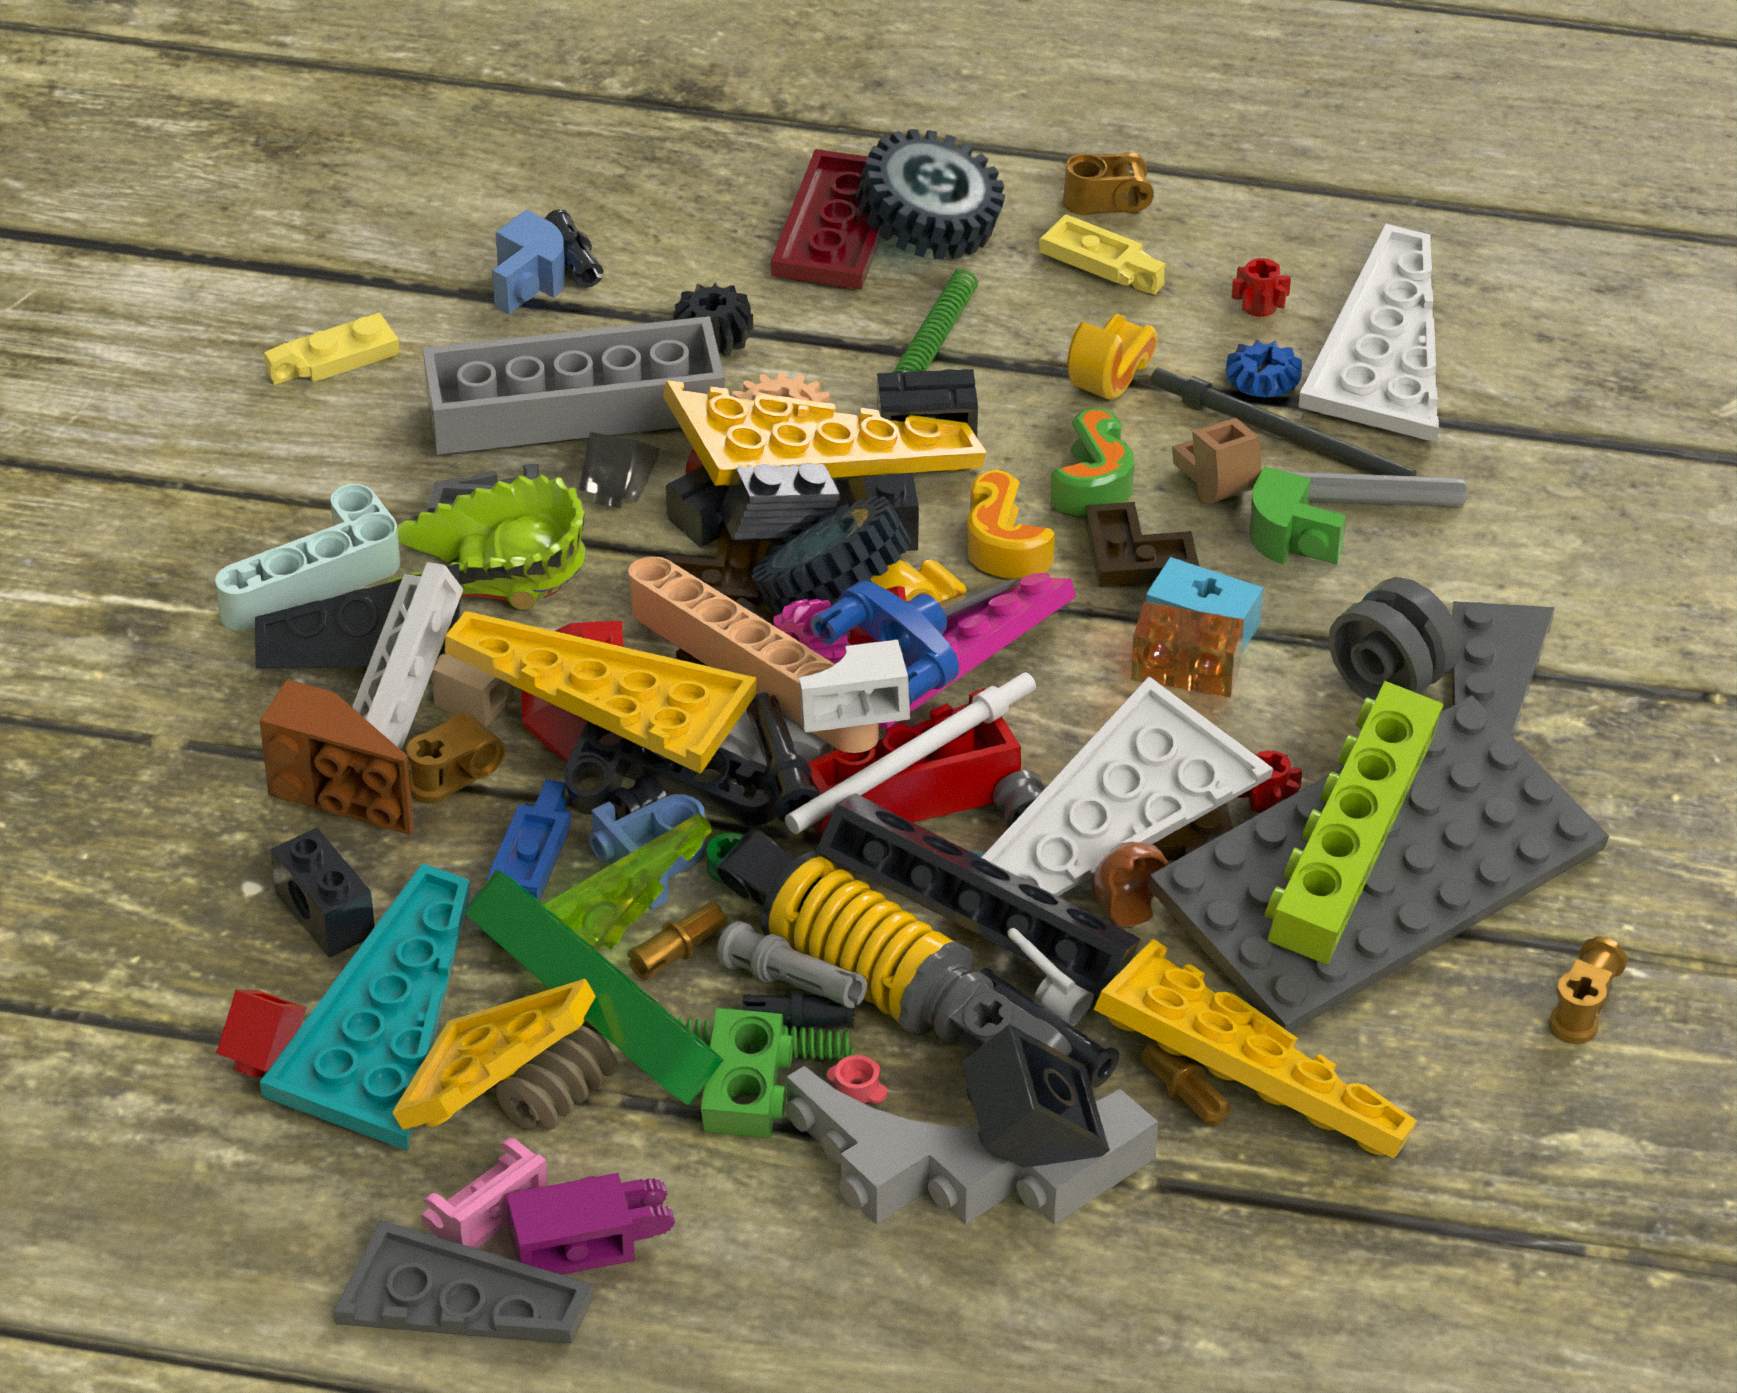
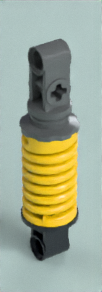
(906, 964)

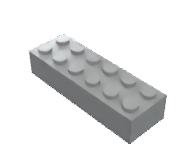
(565, 383)

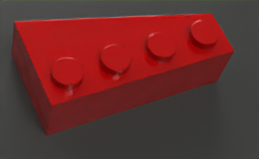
(942, 783)

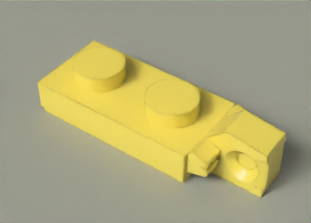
(1103, 254)
(333, 350)

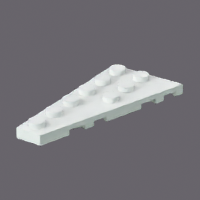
(1382, 347)

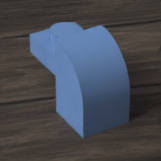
(528, 261)

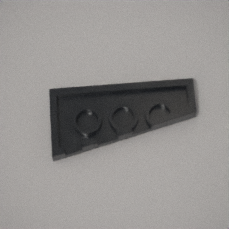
(330, 631)

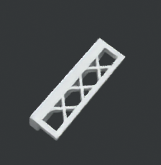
(408, 651)

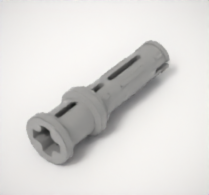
(773, 960)

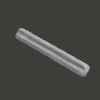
(1386, 489)

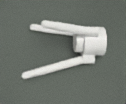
(1057, 990)

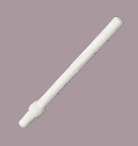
(985, 707)

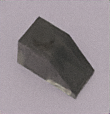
(616, 469)

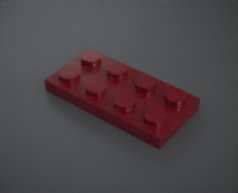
(825, 231)

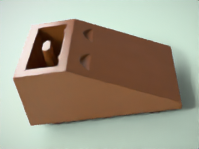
(334, 759)

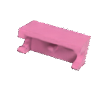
(481, 1207)

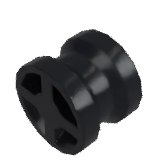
(644, 792)

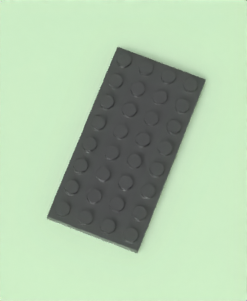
(1464, 845)

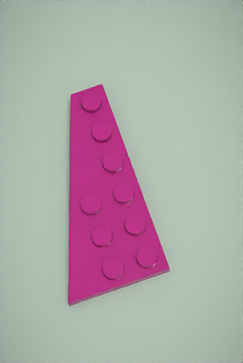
(999, 621)

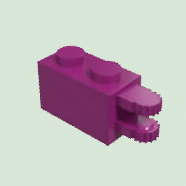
(586, 1222)

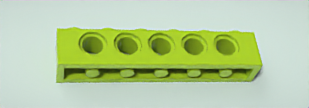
(1354, 822)

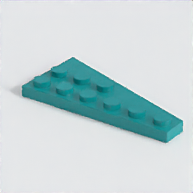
(378, 1015)

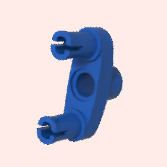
(886, 617)

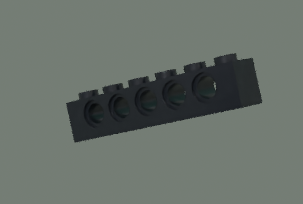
(974, 892)

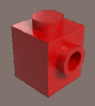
(258, 1030)

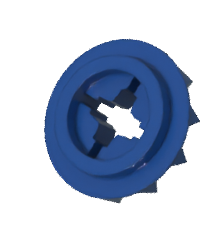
(1278, 377)

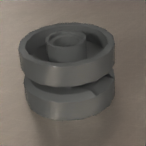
(1396, 637)

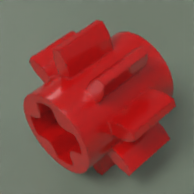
(1261, 287)
(1282, 784)

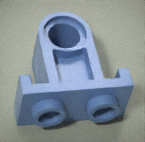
(617, 838)

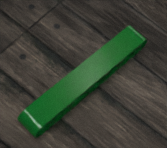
(620, 1009)

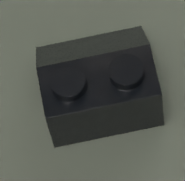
(1032, 1102)

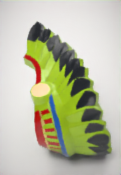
(509, 539)

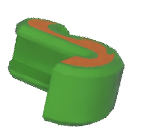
(1103, 465)

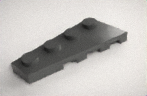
(1498, 655)
(451, 1288)

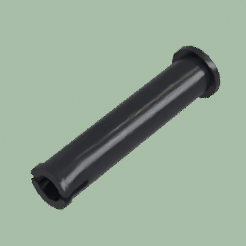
(1097, 1060)

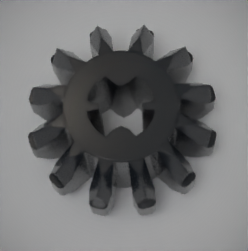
(727, 310)

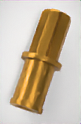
(676, 940)
(1187, 1083)

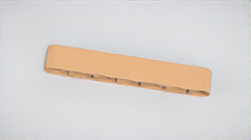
(732, 640)

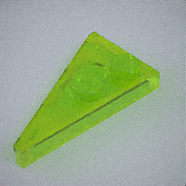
(622, 892)

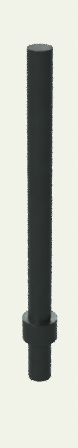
(1200, 394)

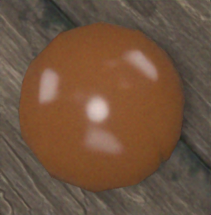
(1123, 880)

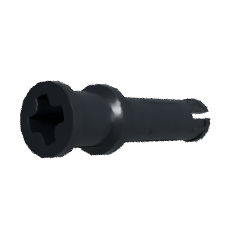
(786, 772)

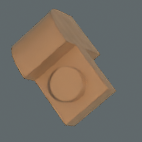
(1220, 460)

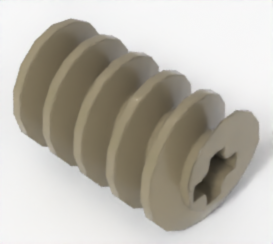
(557, 1079)

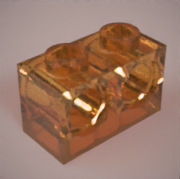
(1187, 649)

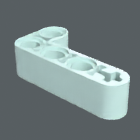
(320, 566)

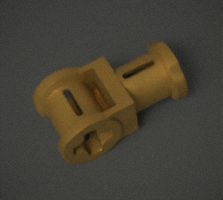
(1585, 990)

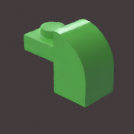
(1286, 523)

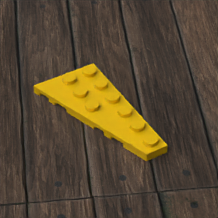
(800, 431)
(639, 695)
(1246, 1047)

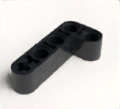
(629, 760)

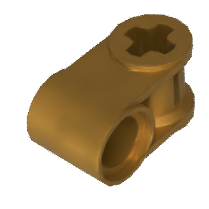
(1102, 183)
(455, 753)

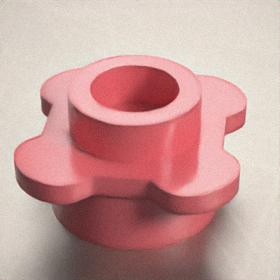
(858, 1078)

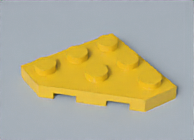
(488, 1048)

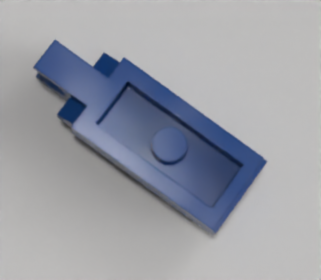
(535, 839)

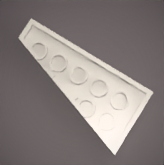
(1133, 782)

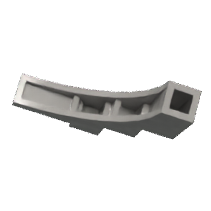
(897, 1159)

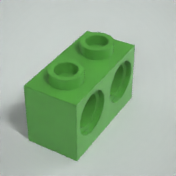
(746, 1073)

